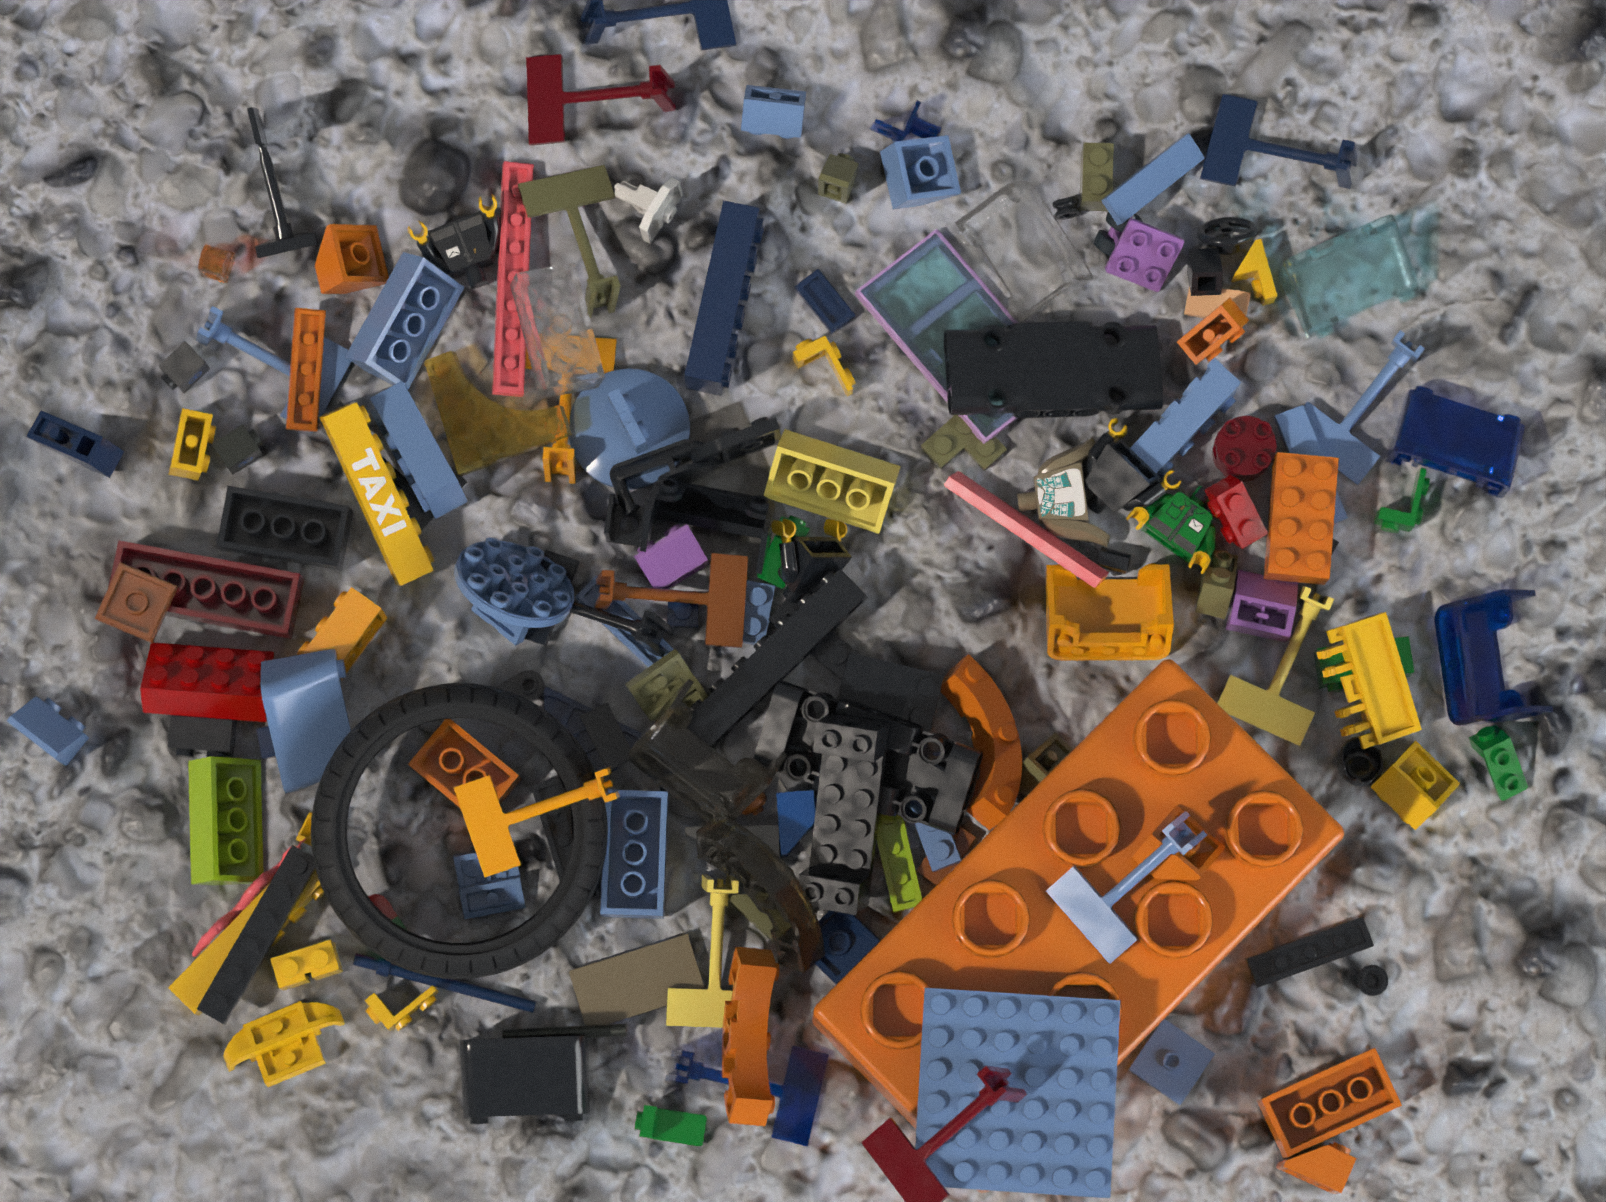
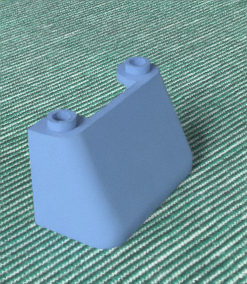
(304, 714)

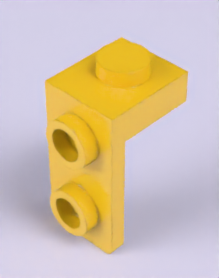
(810, 350)
(380, 1012)

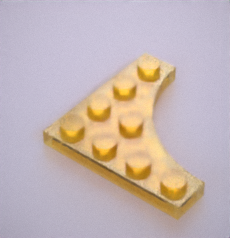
(481, 429)

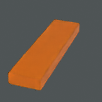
(305, 369)

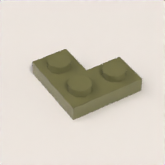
(956, 436)

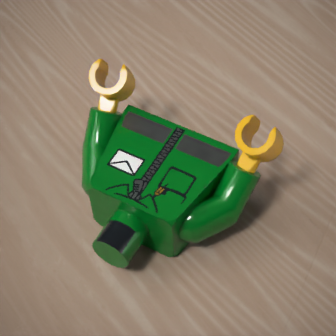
(1180, 526)

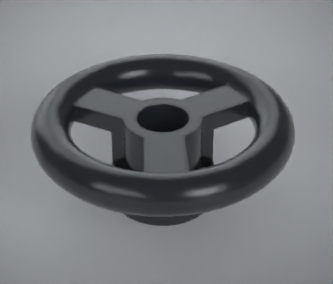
(1227, 237)

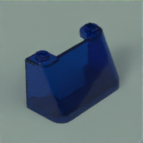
(1457, 440)

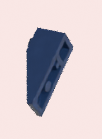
(75, 443)

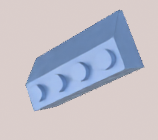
(405, 320)

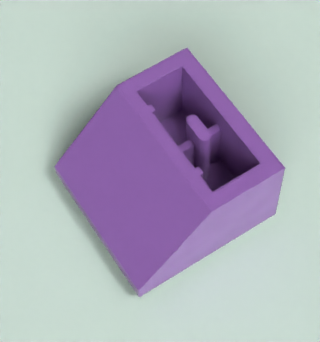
(671, 558)
(1262, 606)

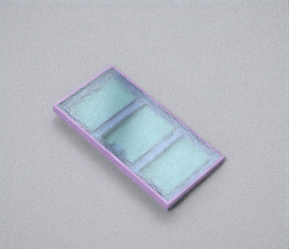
(931, 293)

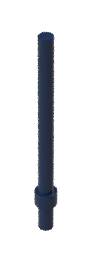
(386, 968)

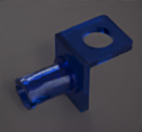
(912, 124)

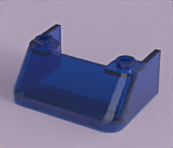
(1473, 661)

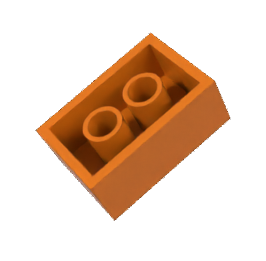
(456, 758)

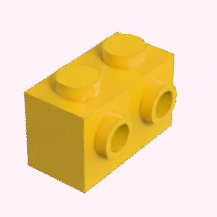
(190, 444)

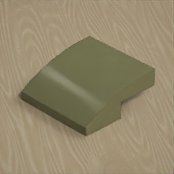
(661, 681)

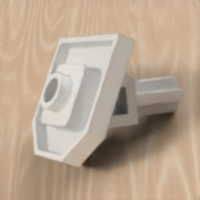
(655, 206)

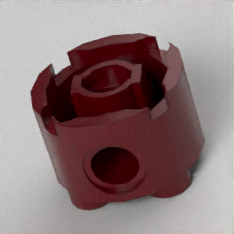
(1244, 448)

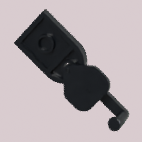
(705, 457)

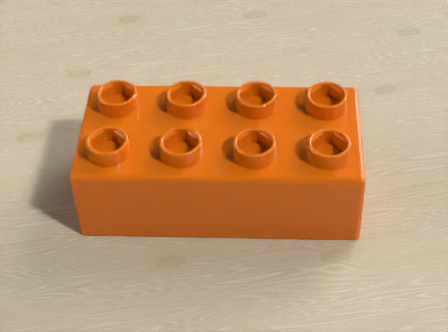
(1003, 933)

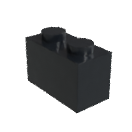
(202, 736)

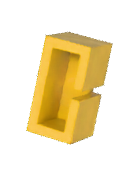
(317, 959)

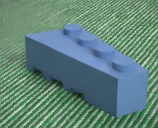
(1187, 418)

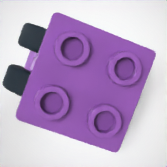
(1138, 251)

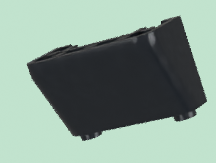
(525, 1077)

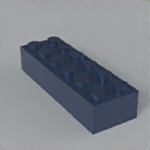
(722, 298)

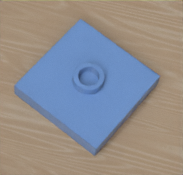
(1171, 1061)

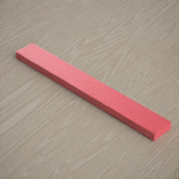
(512, 259)

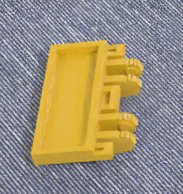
(1375, 679)

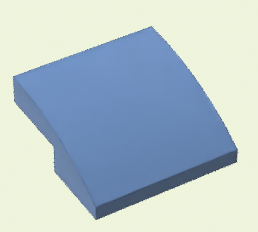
(487, 894)

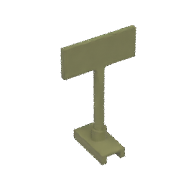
(568, 193)

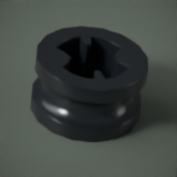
(1066, 208)

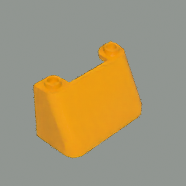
(1110, 621)

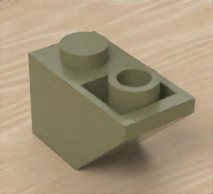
(1217, 585)

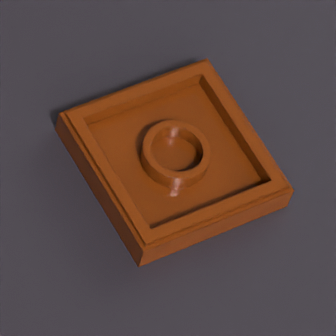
(136, 602)

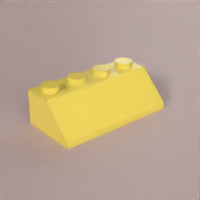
(831, 481)

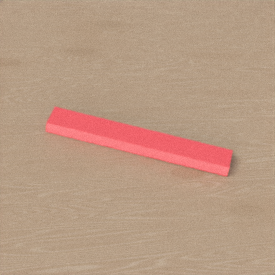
(1026, 529)

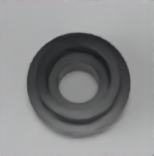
(1379, 973)

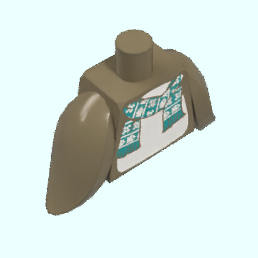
(1062, 497)

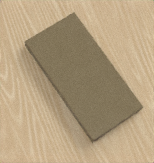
(634, 981)

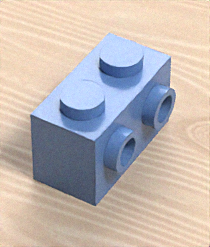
(773, 111)

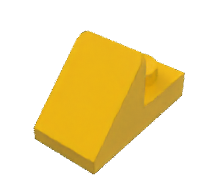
(1256, 266)

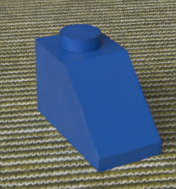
(795, 818)

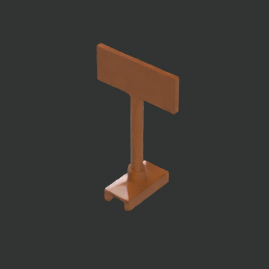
(724, 599)

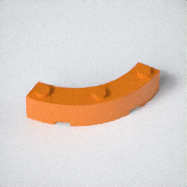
(994, 733)
(746, 1036)

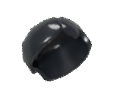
(1359, 765)

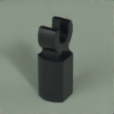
(1108, 558)

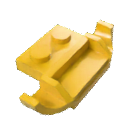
(283, 1041)

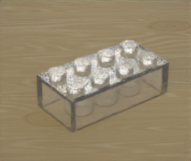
(557, 330)

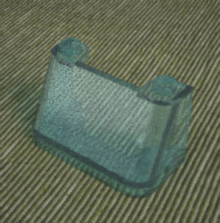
(1348, 276)

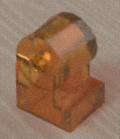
(216, 263)

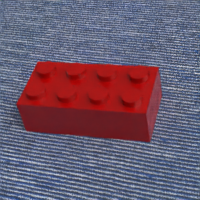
(204, 682)

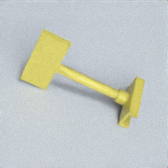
(1266, 707)
(706, 1006)

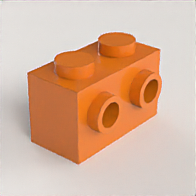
(1211, 332)

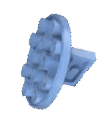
(626, 419)
(513, 587)

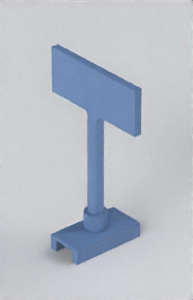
(333, 362)
(1336, 439)
(1094, 912)

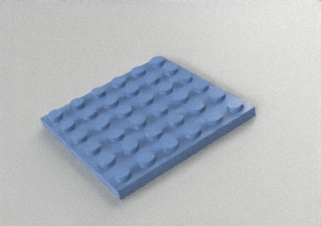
(1063, 1059)

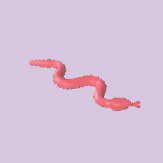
(247, 897)

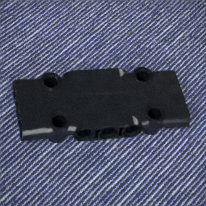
(1053, 369)
(910, 772)

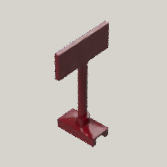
(547, 96)
(907, 1166)

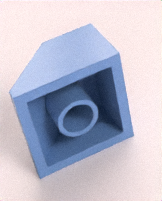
(920, 171)
(50, 730)

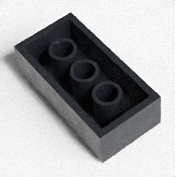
(284, 528)

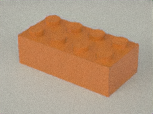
(1301, 518)
(1329, 1103)

